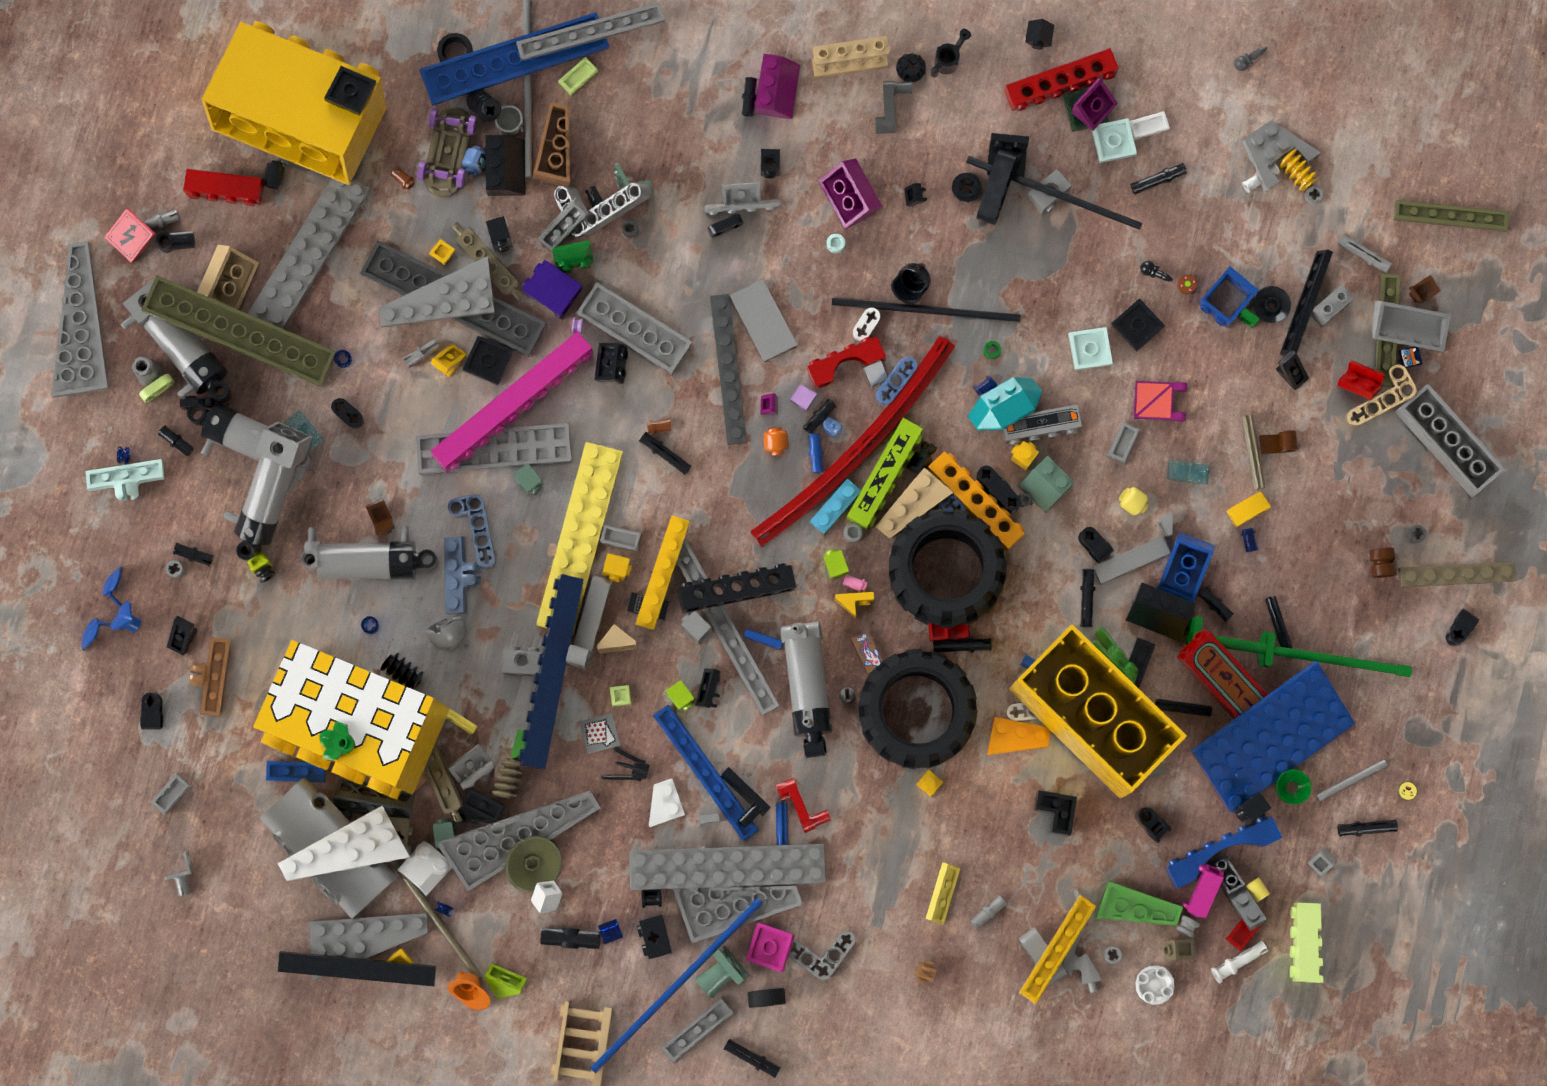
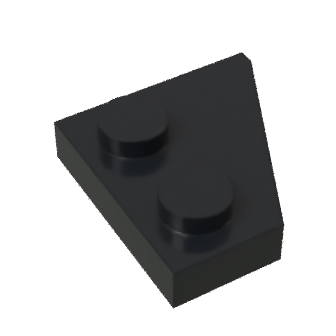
(480, 808)

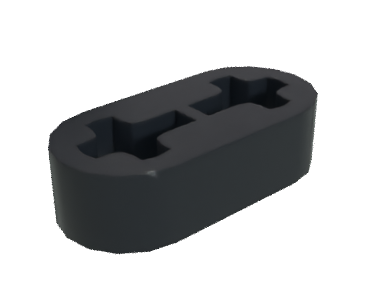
(725, 225)
(344, 416)

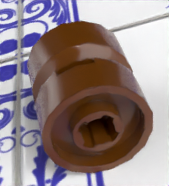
(1383, 562)

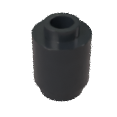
(273, 174)

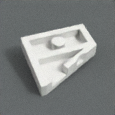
(665, 803)

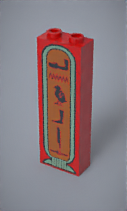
(1220, 674)

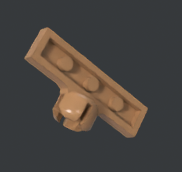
(212, 676)

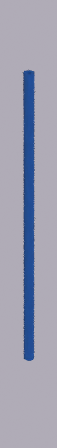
(676, 985)

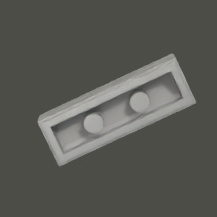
(563, 224)

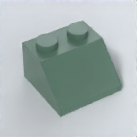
(1046, 483)

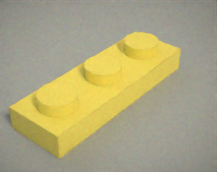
(943, 893)

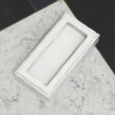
(1149, 125)

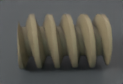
(508, 780)

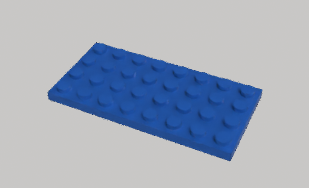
(1273, 736)

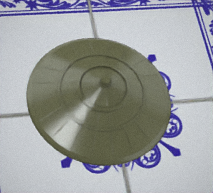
(533, 862)

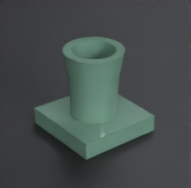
(721, 973)

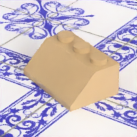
(228, 276)

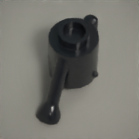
(948, 55)

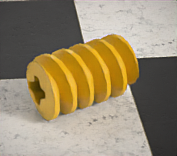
(1298, 171)

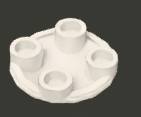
(1154, 985)

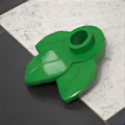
(334, 740)

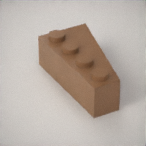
(553, 154)

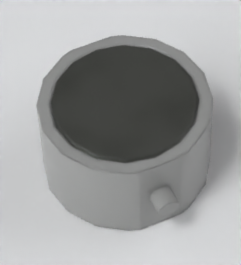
(510, 121)

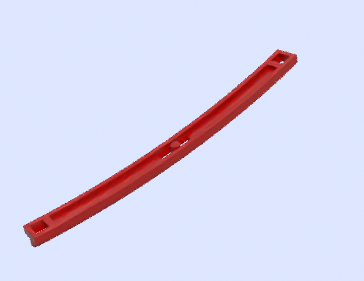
(845, 465)

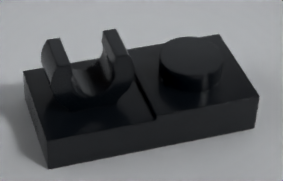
(707, 687)

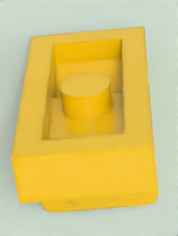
(449, 359)
(848, 601)

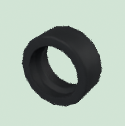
(452, 37)
(766, 997)

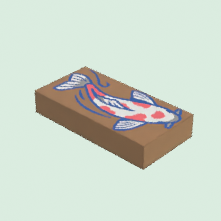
(867, 651)

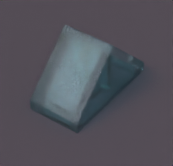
(300, 423)

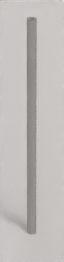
(527, 97)

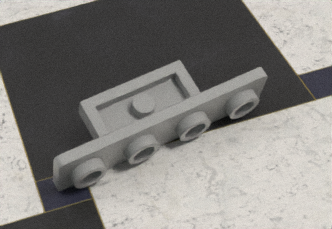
(741, 197)

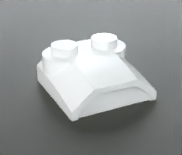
(425, 867)

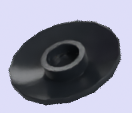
(1278, 298)

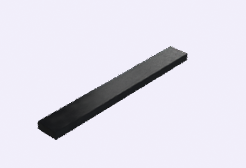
(357, 968)

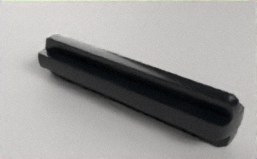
(1278, 622)
(1182, 707)

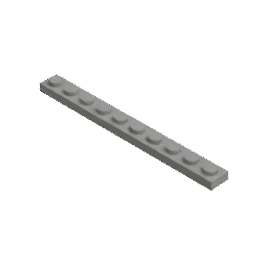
(729, 636)

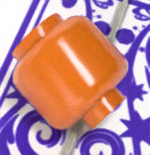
(775, 440)

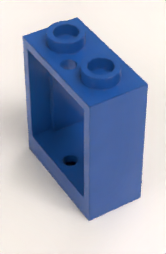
(1241, 284)

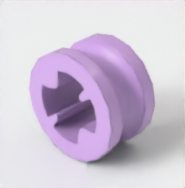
(577, 325)

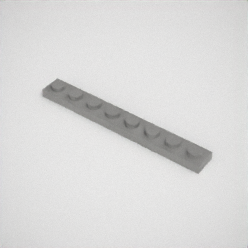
(590, 31)

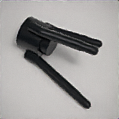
(640, 768)

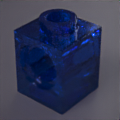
(610, 931)

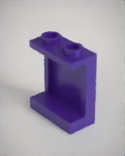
(552, 288)

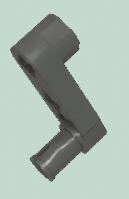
(890, 88)

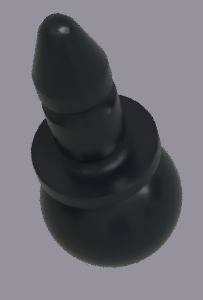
(1149, 269)

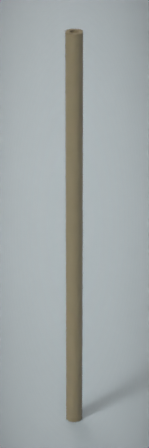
(438, 922)

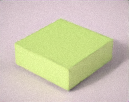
(620, 695)

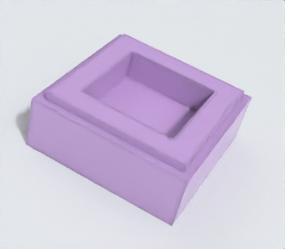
(803, 397)

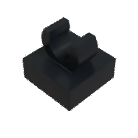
(914, 194)

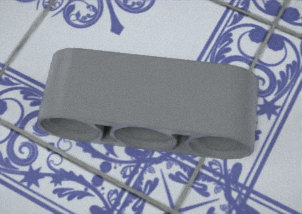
(1035, 947)

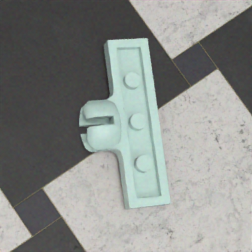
(125, 478)

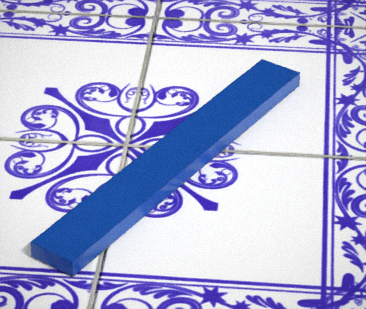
(704, 770)

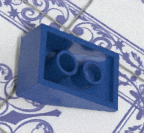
(1186, 567)

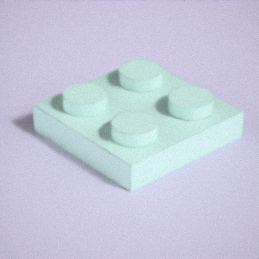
(1114, 140)
(1090, 348)

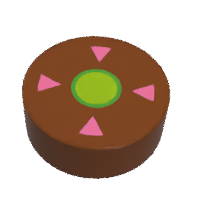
(1187, 284)

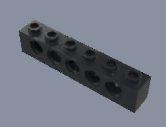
(690, 603)

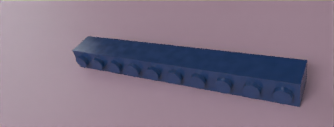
(551, 672)

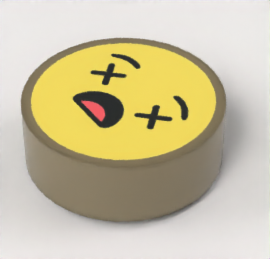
(1407, 791)

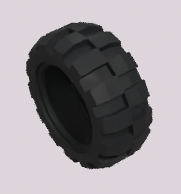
(956, 526)
(946, 674)

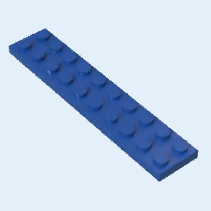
(499, 64)

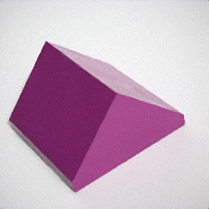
(1094, 105)

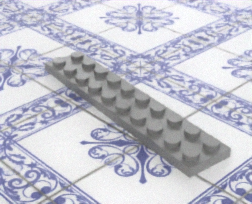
(308, 252)
(726, 866)

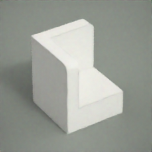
(546, 896)

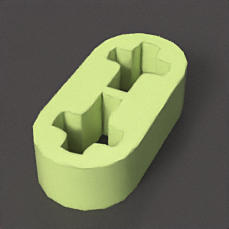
(156, 388)

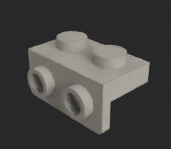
(471, 767)

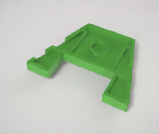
(1115, 654)

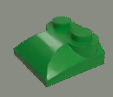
(573, 256)

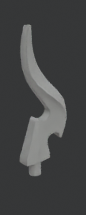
(1071, 962)

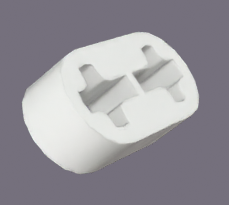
(862, 322)

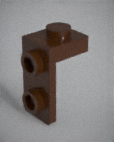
(380, 517)

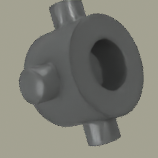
(1025, 499)

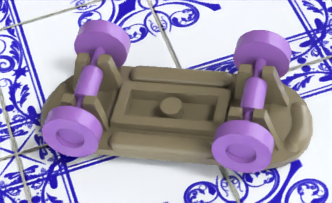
(449, 142)

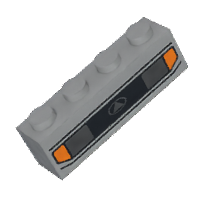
(1044, 423)

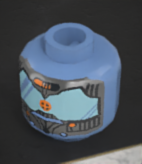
(474, 160)

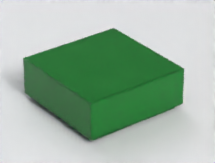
(1248, 318)

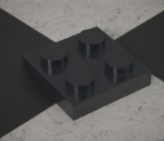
(350, 90)
(1138, 325)
(487, 360)

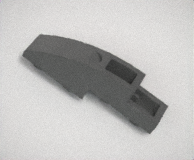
(1238, 895)

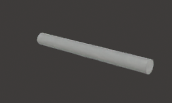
(1351, 780)

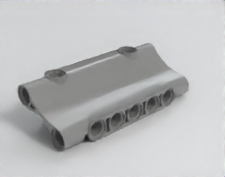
(300, 823)

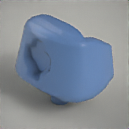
(832, 427)

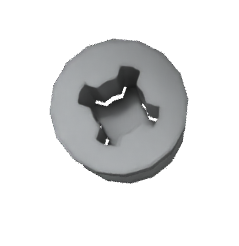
(1187, 926)

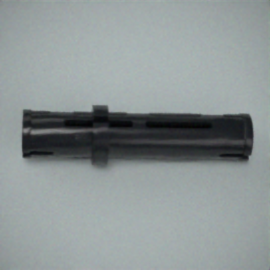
(1166, 175)
(658, 448)
(1087, 597)
(962, 645)
(1367, 828)
(731, 1047)

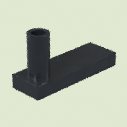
(758, 805)

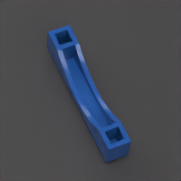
(1260, 834)

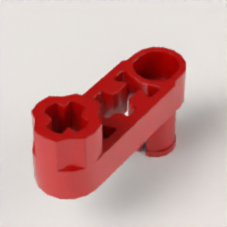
(789, 789)

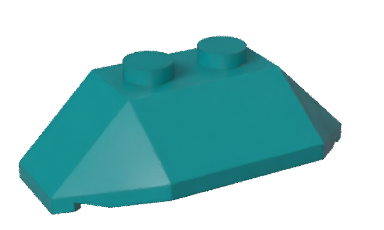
(1005, 404)

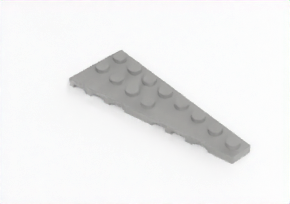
(80, 349)
(484, 850)

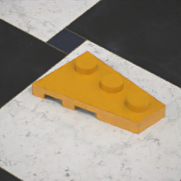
(1016, 736)

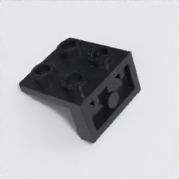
(1012, 142)

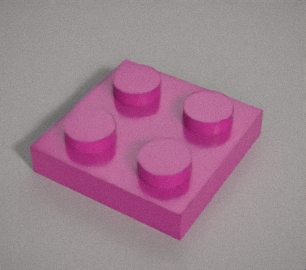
(770, 947)

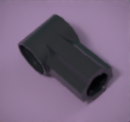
(178, 241)

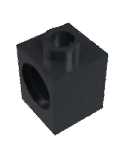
(770, 155)

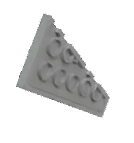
(452, 296)
(715, 908)
(364, 936)

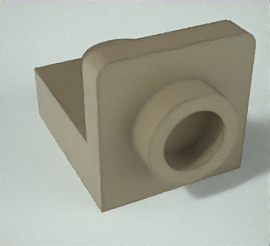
(1179, 949)

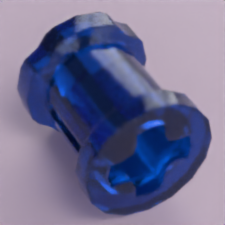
(984, 387)

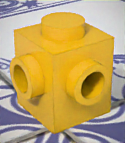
(1024, 454)
(616, 567)

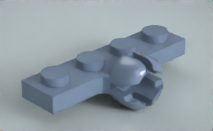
(457, 574)

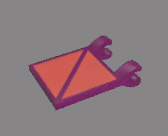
(1155, 400)

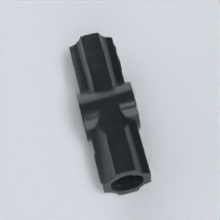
(570, 938)

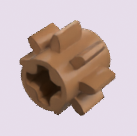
(925, 972)

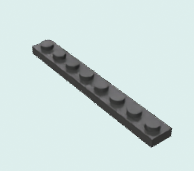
(728, 369)

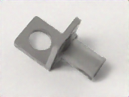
(180, 877)

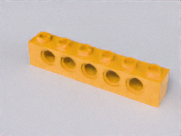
(948, 461)

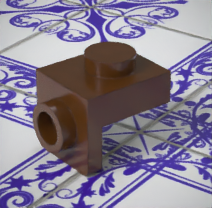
(1424, 290)

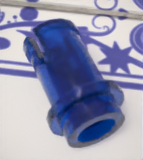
(1249, 539)

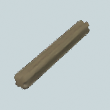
(1253, 452)

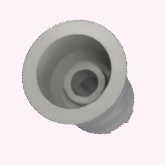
(152, 372)

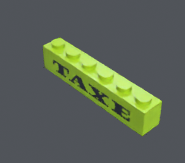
(884, 474)

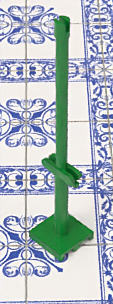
(1266, 648)

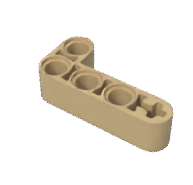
(1379, 400)

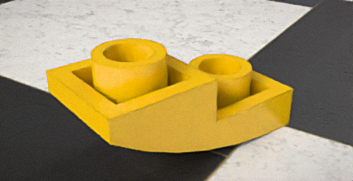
(1248, 509)

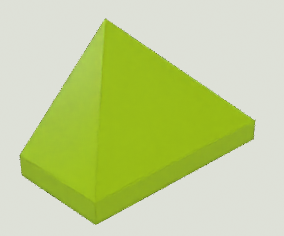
(503, 982)

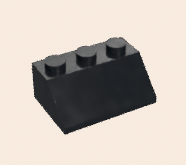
(505, 165)
(1160, 611)

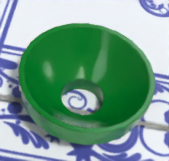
(1303, 787)

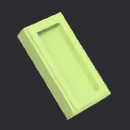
(578, 76)

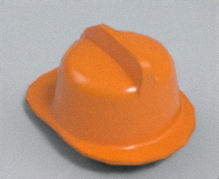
(469, 991)

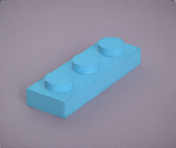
(835, 506)

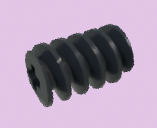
(483, 105)
(402, 671)

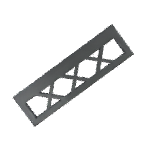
(364, 804)

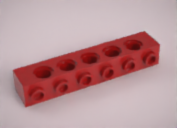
(1103, 59)

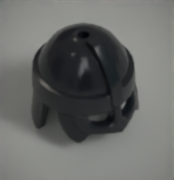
(911, 283)

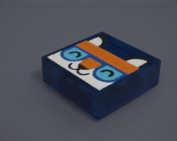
(1410, 357)

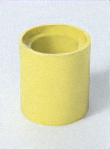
(1257, 889)

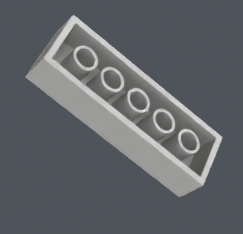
(1450, 440)

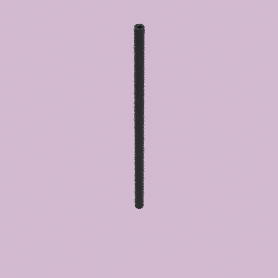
(1061, 195)
(926, 309)

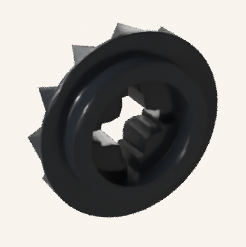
(908, 75)
(967, 179)

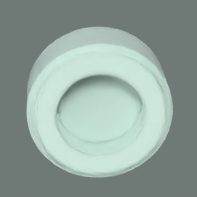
(835, 243)

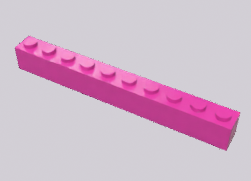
(512, 402)

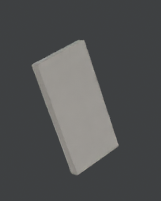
(763, 320)

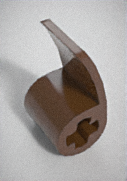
(1279, 443)

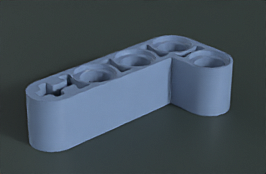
(477, 532)

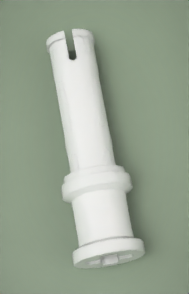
(1232, 965)

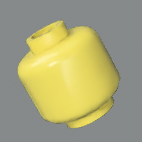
(1133, 501)

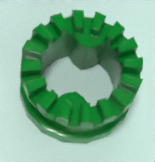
(995, 354)

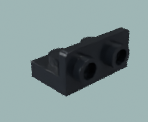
(611, 363)

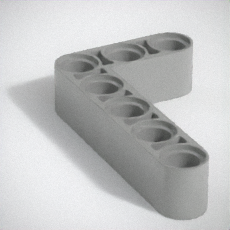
(601, 210)
(581, 651)

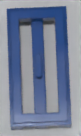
(763, 639)

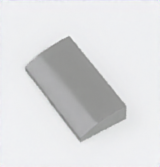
(1410, 326)

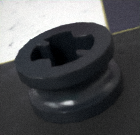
(265, 574)

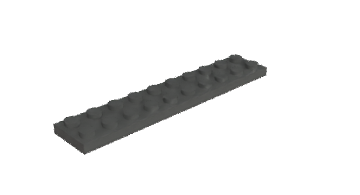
(406, 274)

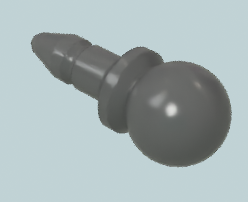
(1242, 62)

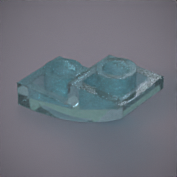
(1188, 472)

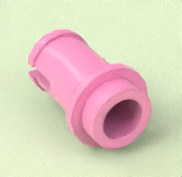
(855, 583)

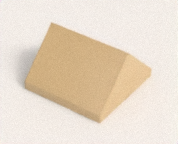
(616, 641)

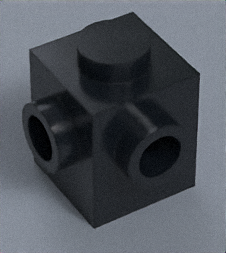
(1039, 33)

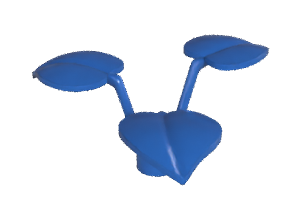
(123, 618)

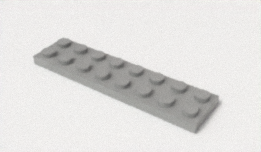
(508, 449)

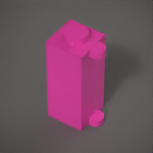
(1204, 891)

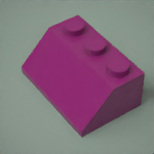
(777, 87)
(850, 193)

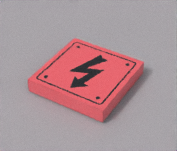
(130, 235)

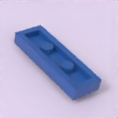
(294, 772)

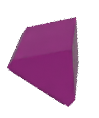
(769, 404)

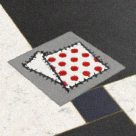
(599, 733)

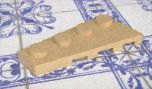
(919, 497)

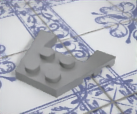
(1271, 144)

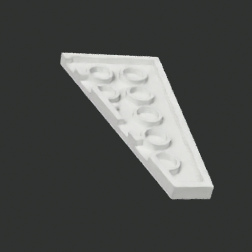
(356, 845)

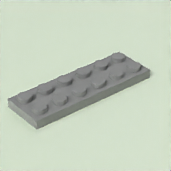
(634, 328)

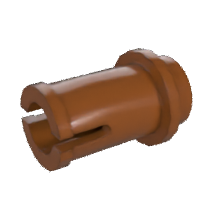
(406, 181)
(658, 426)

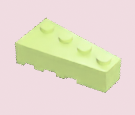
(1306, 943)

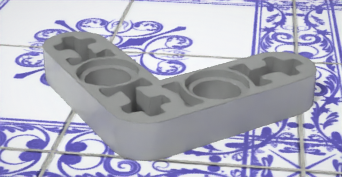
(825, 961)

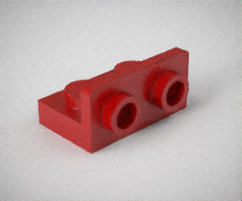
(1362, 380)

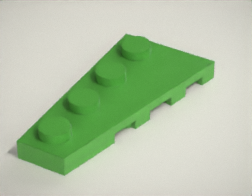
(1132, 905)

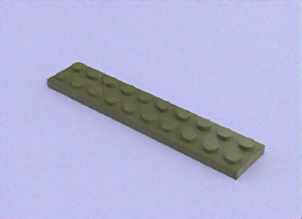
(238, 330)

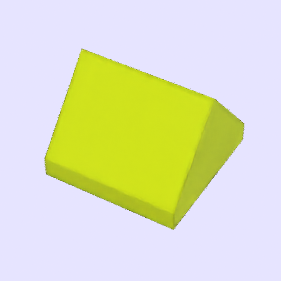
(258, 562)

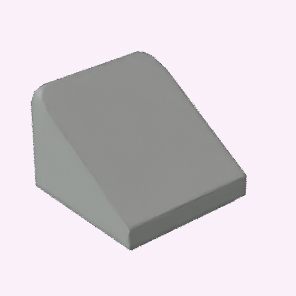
(875, 373)
(1166, 525)
(1322, 861)

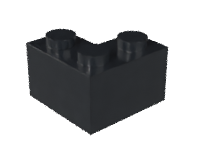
(1061, 807)

